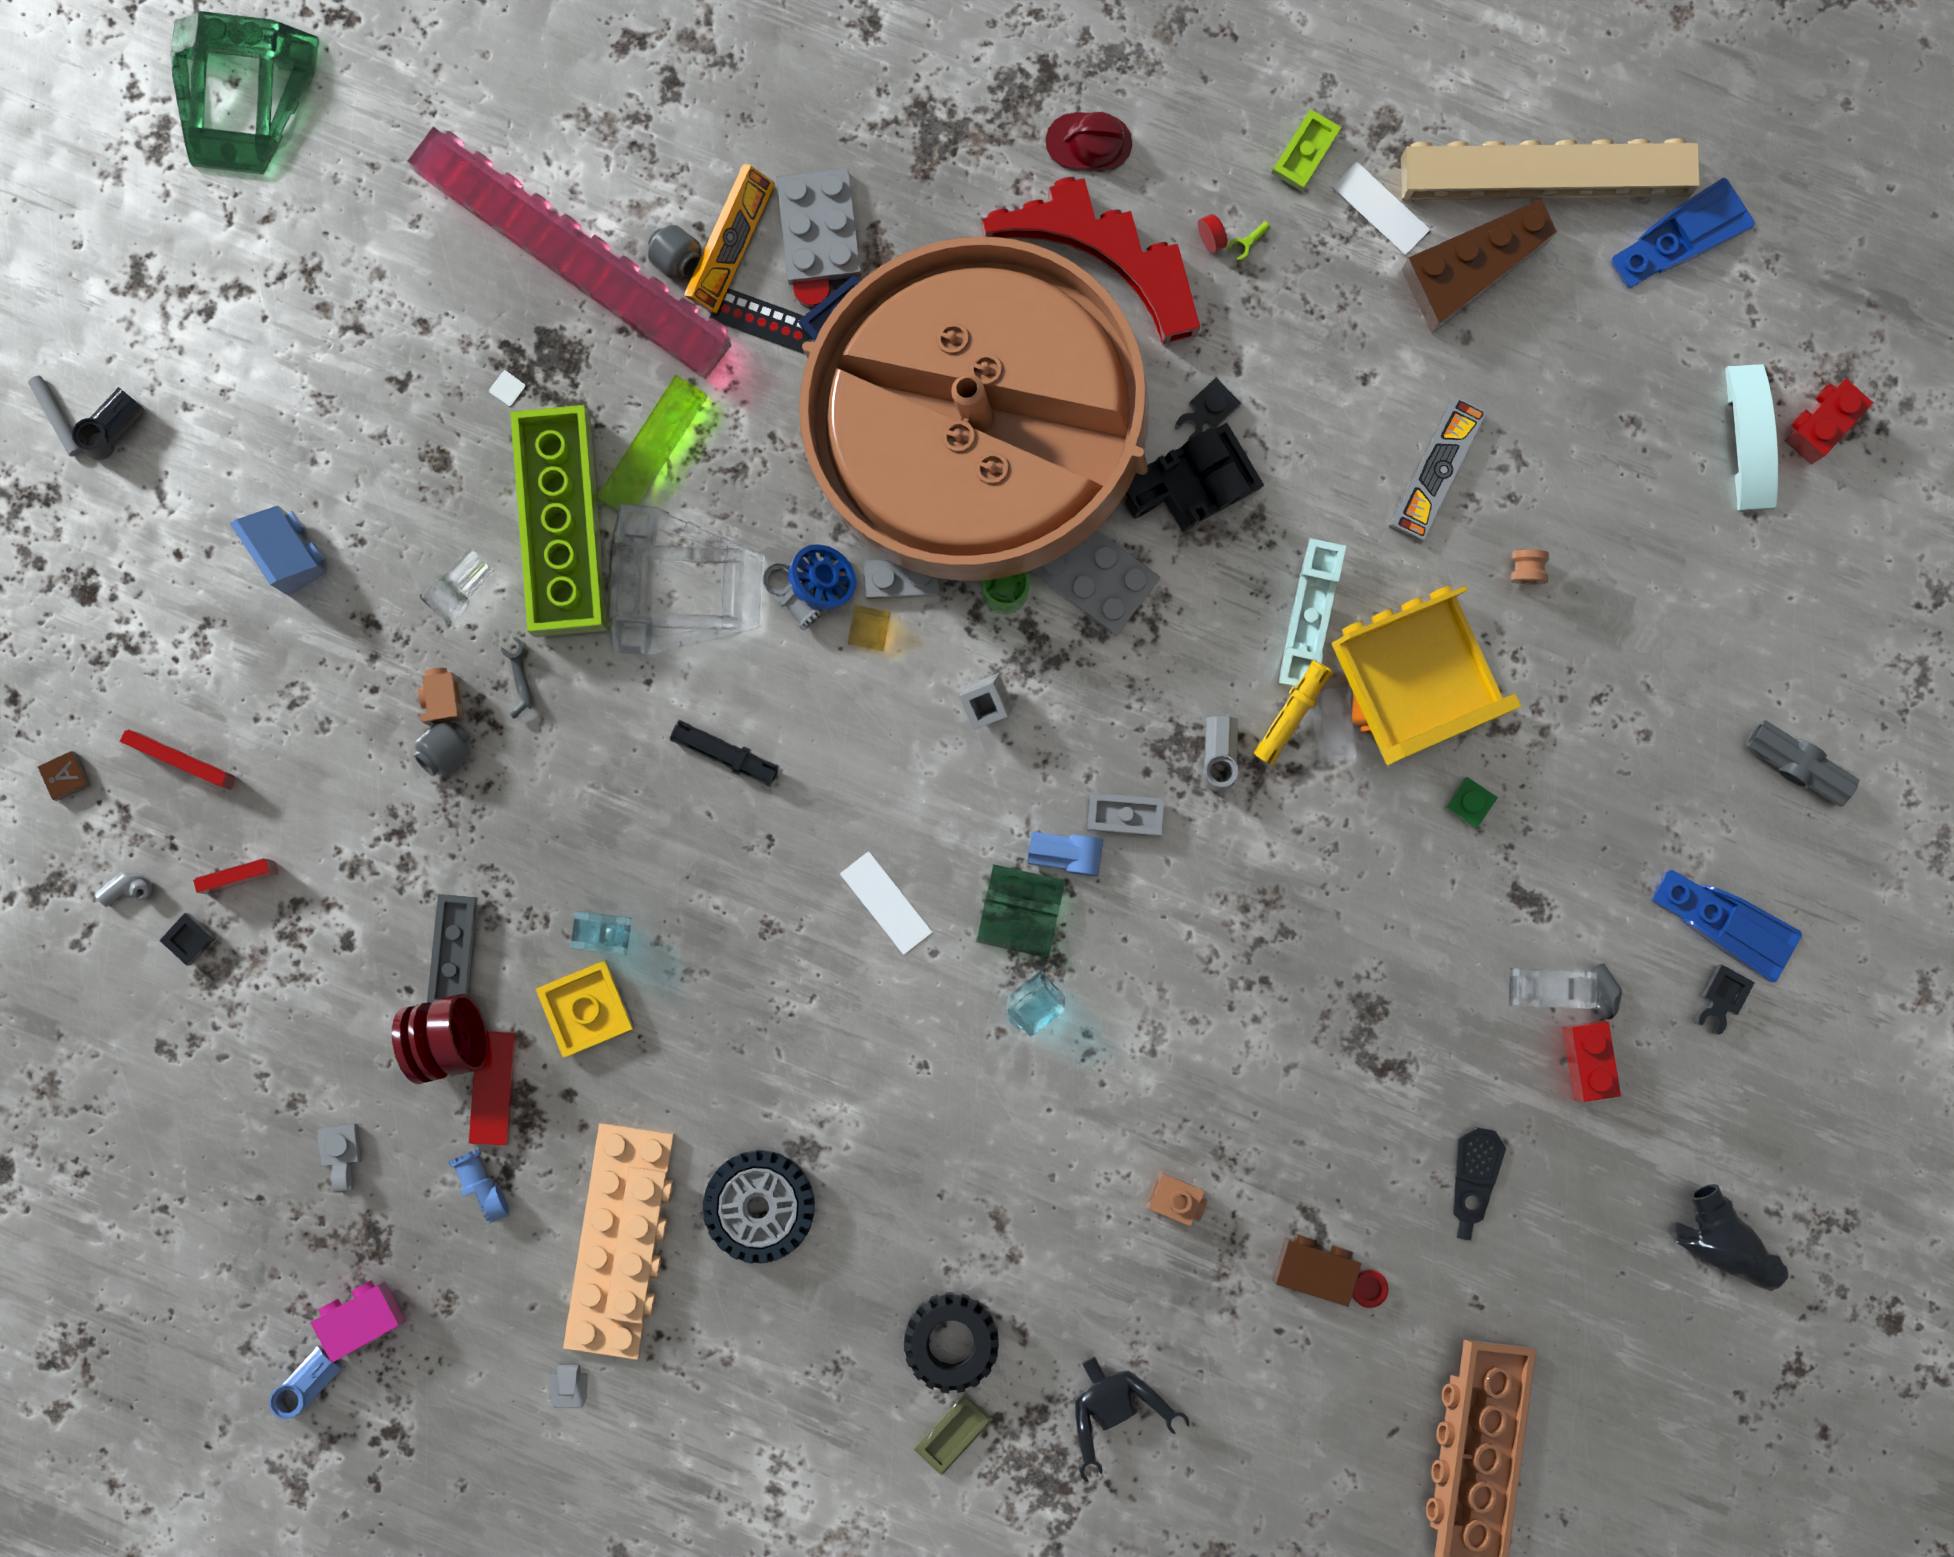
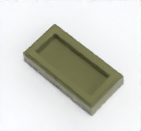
(953, 1433)

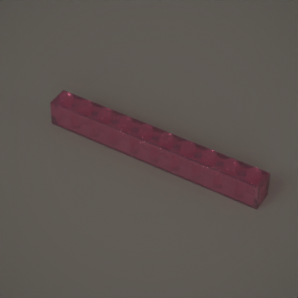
(569, 252)

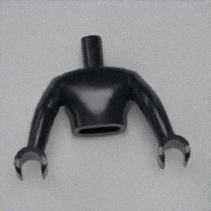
(1110, 1403)

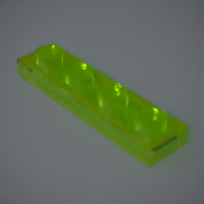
(653, 444)

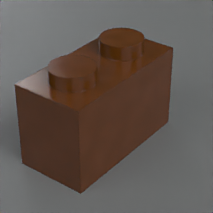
(1317, 1271)

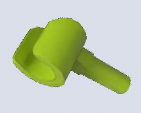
(1248, 241)

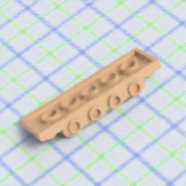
(620, 1241)

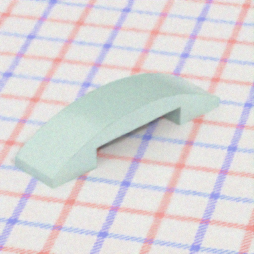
(1755, 437)
(1311, 609)

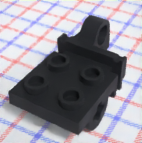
(1196, 478)

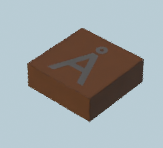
(63, 775)

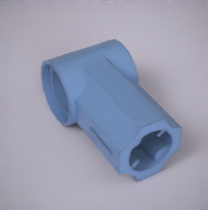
(1074, 853)
(306, 1382)

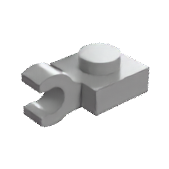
(338, 1149)

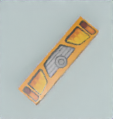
(729, 238)

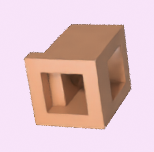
(440, 697)

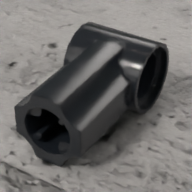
(110, 420)

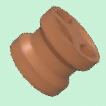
(1529, 567)

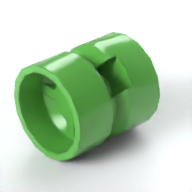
(1006, 594)

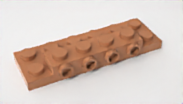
(1481, 1450)

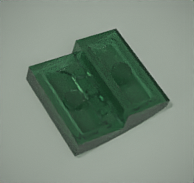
(1020, 911)

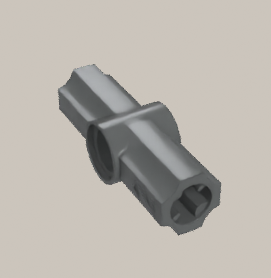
(1802, 763)

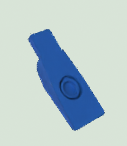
(1685, 233)
(1730, 924)

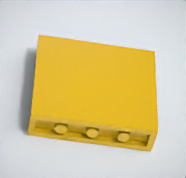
(1420, 675)

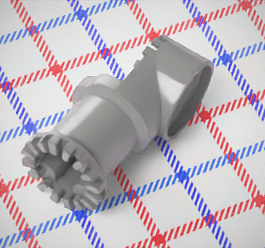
(788, 598)

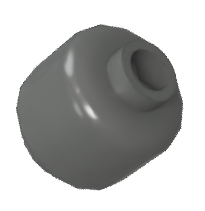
(674, 252)
(442, 749)

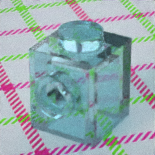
(601, 933)
(1035, 1004)

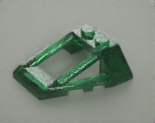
(246, 37)

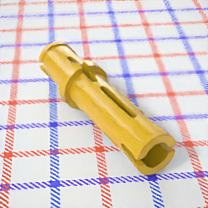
(1301, 699)

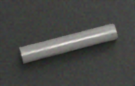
(54, 414)

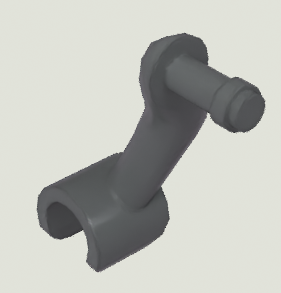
(520, 678)

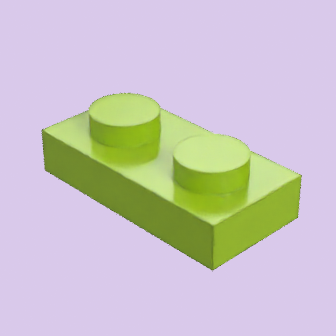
(1306, 150)

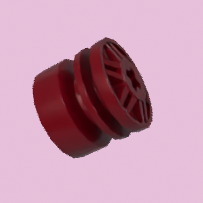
(440, 1039)

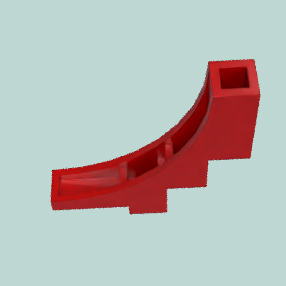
(1113, 240)

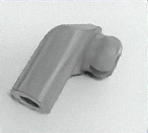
(124, 885)

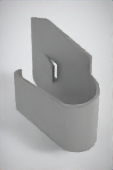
(568, 1387)

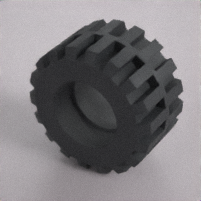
(941, 1374)

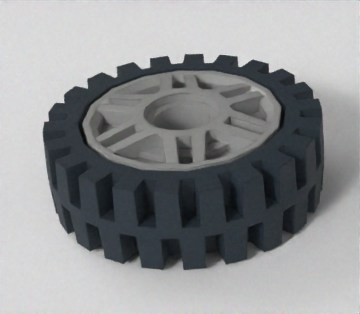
(737, 1228)

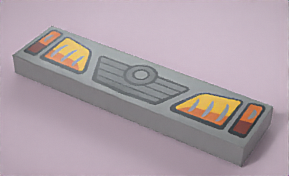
(1438, 468)

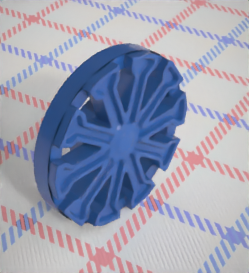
(822, 577)

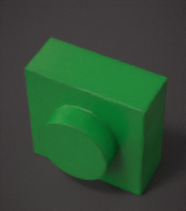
(1471, 802)

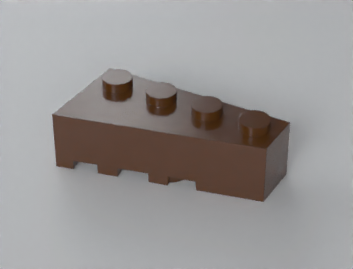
(1472, 263)

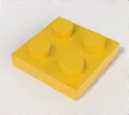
(584, 1009)

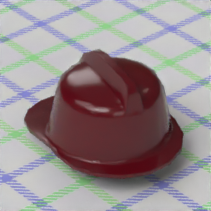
(1089, 141)

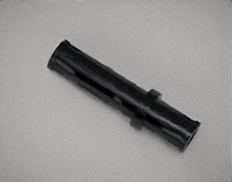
(733, 757)

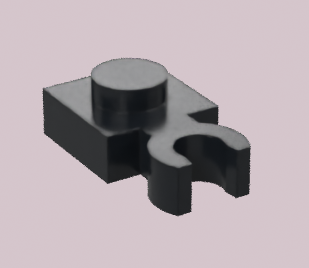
(1211, 407)
(1726, 993)

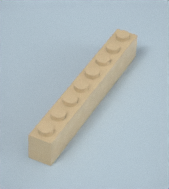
(1549, 170)

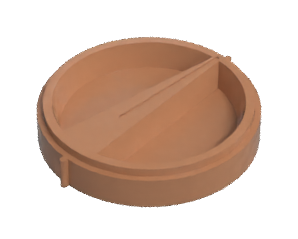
(975, 408)

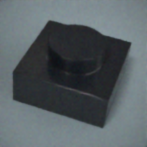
(187, 939)

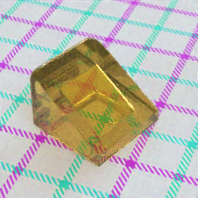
(869, 628)

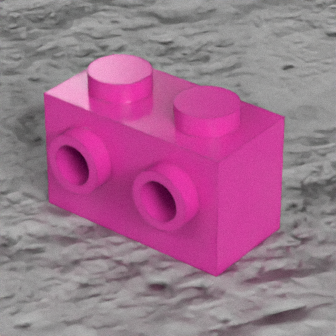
(357, 1321)

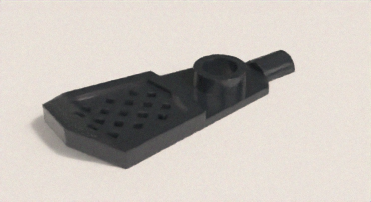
(1475, 1183)

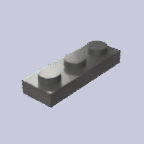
(452, 946)

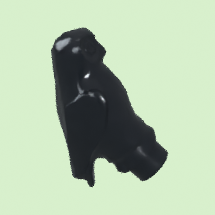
(1729, 1241)

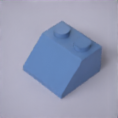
(280, 549)

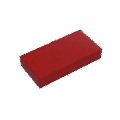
(235, 876)

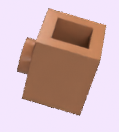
(1177, 1199)

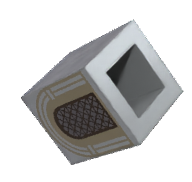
(986, 701)

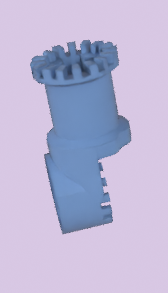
(475, 1180)

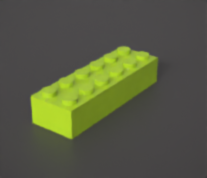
(558, 521)

